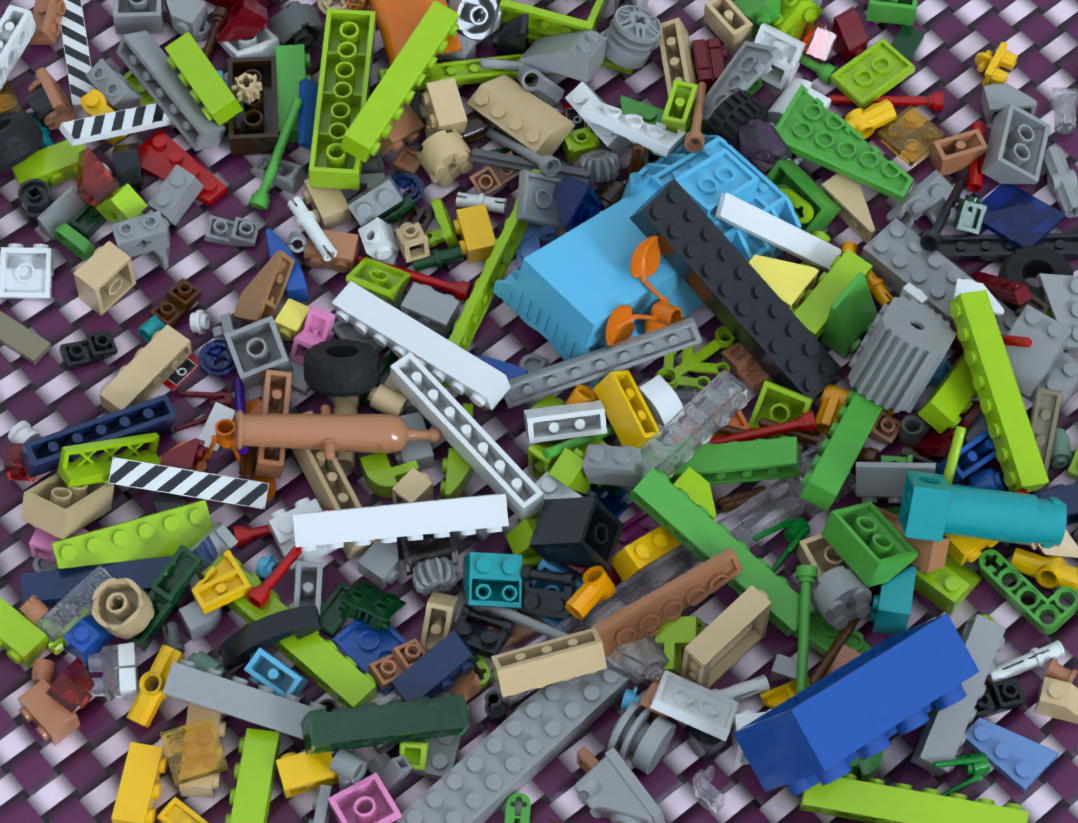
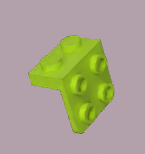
(796, 15)

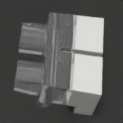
(119, 672)

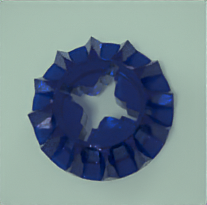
(412, 181)
(214, 350)

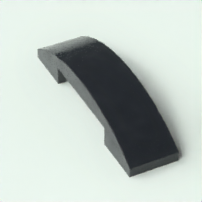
(267, 631)

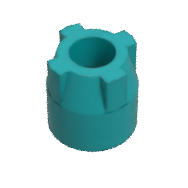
(149, 328)

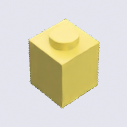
(291, 319)

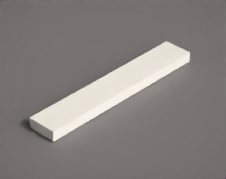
(776, 232)

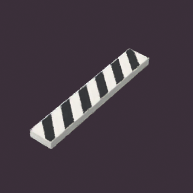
(76, 51)
(114, 124)
(188, 483)

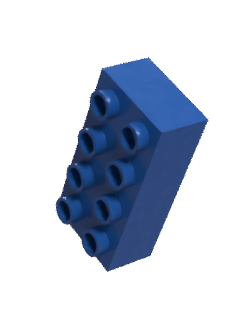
(858, 708)

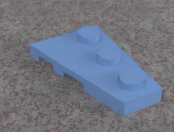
(1009, 753)

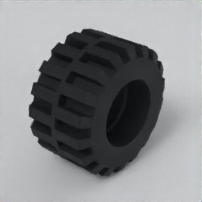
(735, 113)

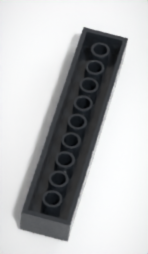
(735, 291)

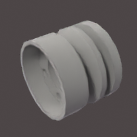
(632, 36)
(636, 735)

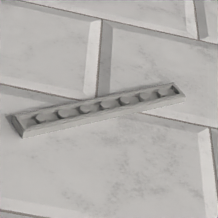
(602, 362)

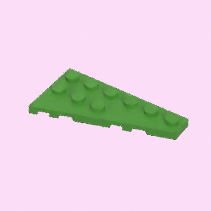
(834, 144)

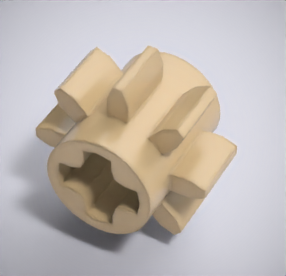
(247, 88)

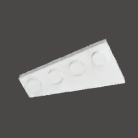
(632, 127)

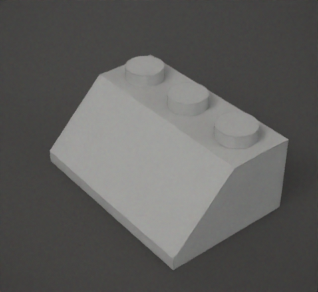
(1015, 147)
(885, 479)

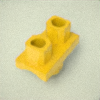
(992, 64)

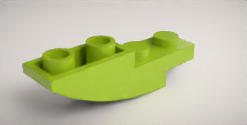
(457, 470)

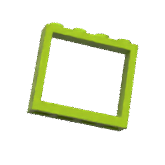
(549, 22)

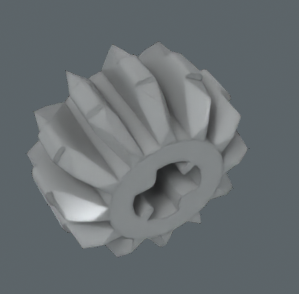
(602, 164)
(434, 576)

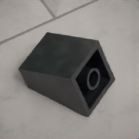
(576, 532)

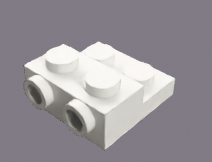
(26, 272)
(283, 532)

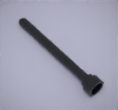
(932, 238)

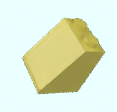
(785, 278)

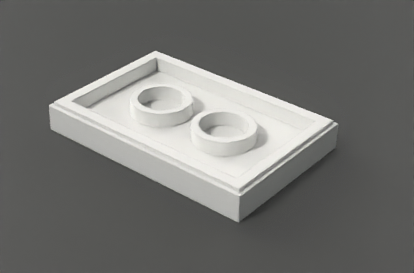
(695, 705)

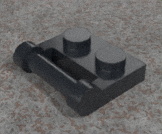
(546, 601)
(483, 640)

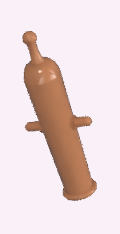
(328, 432)

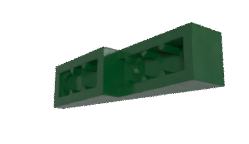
(167, 590)

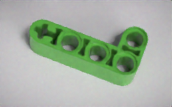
(1025, 589)

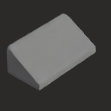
(60, 212)

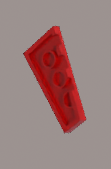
(162, 154)

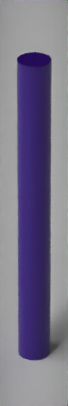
(240, 405)

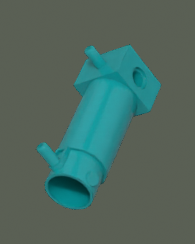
(939, 508)

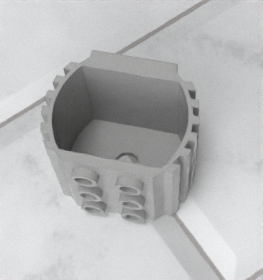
(900, 354)

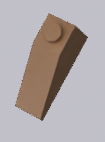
(265, 291)

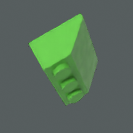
(789, 175)
(868, 543)

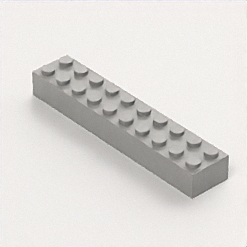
(901, 260)
(517, 750)

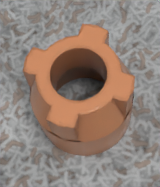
(33, 609)
(42, 669)

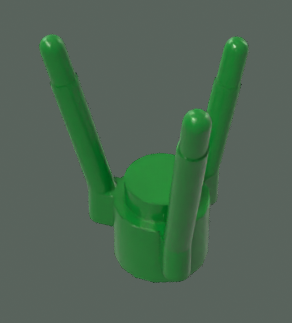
(794, 532)
(972, 764)

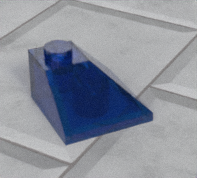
(575, 202)

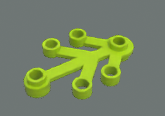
(693, 362)

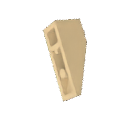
(854, 209)

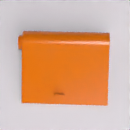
(398, 21)

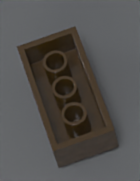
(257, 125)

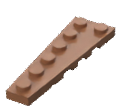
(667, 602)

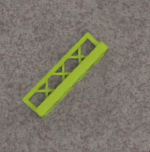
(97, 470)

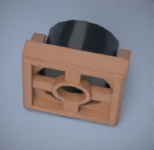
(49, 101)

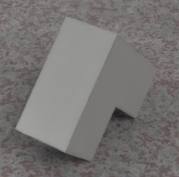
(391, 771)

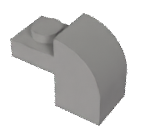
(193, 618)

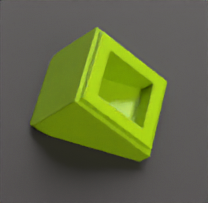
(416, 753)

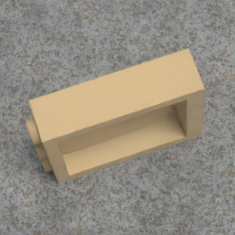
(727, 638)

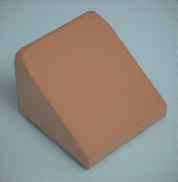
(467, 685)

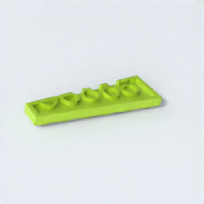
(136, 539)

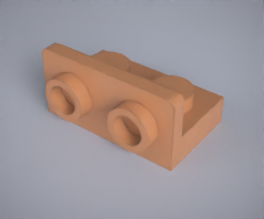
(47, 18)

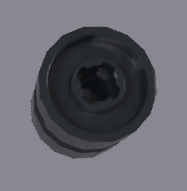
(34, 199)

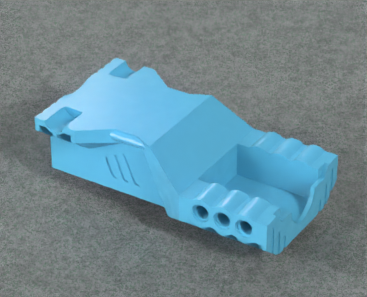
(586, 273)

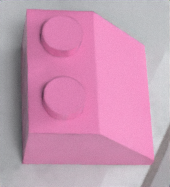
(364, 803)

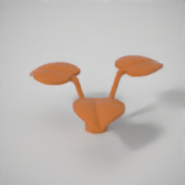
(642, 264)
(226, 439)

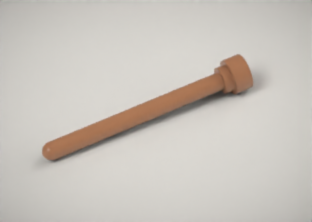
(695, 139)

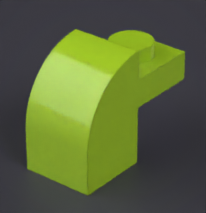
(381, 476)
(675, 637)

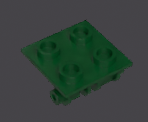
(375, 603)

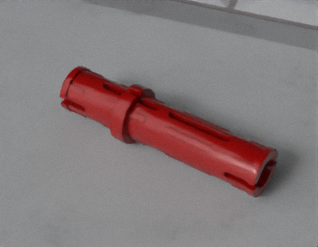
(975, 177)

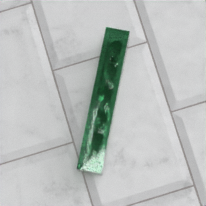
(385, 723)

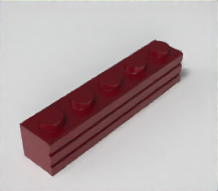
(1003, 289)

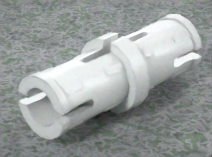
(492, 203)

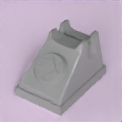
(616, 793)

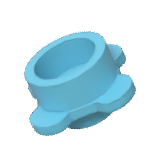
(266, 566)
(629, 697)

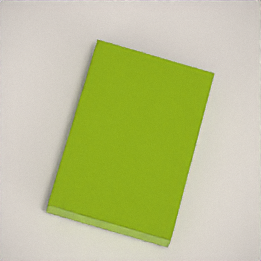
(872, 73)

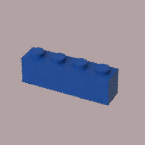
(971, 457)

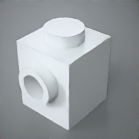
(378, 239)

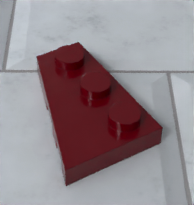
(939, 444)

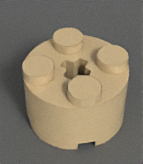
(445, 157)
(122, 607)

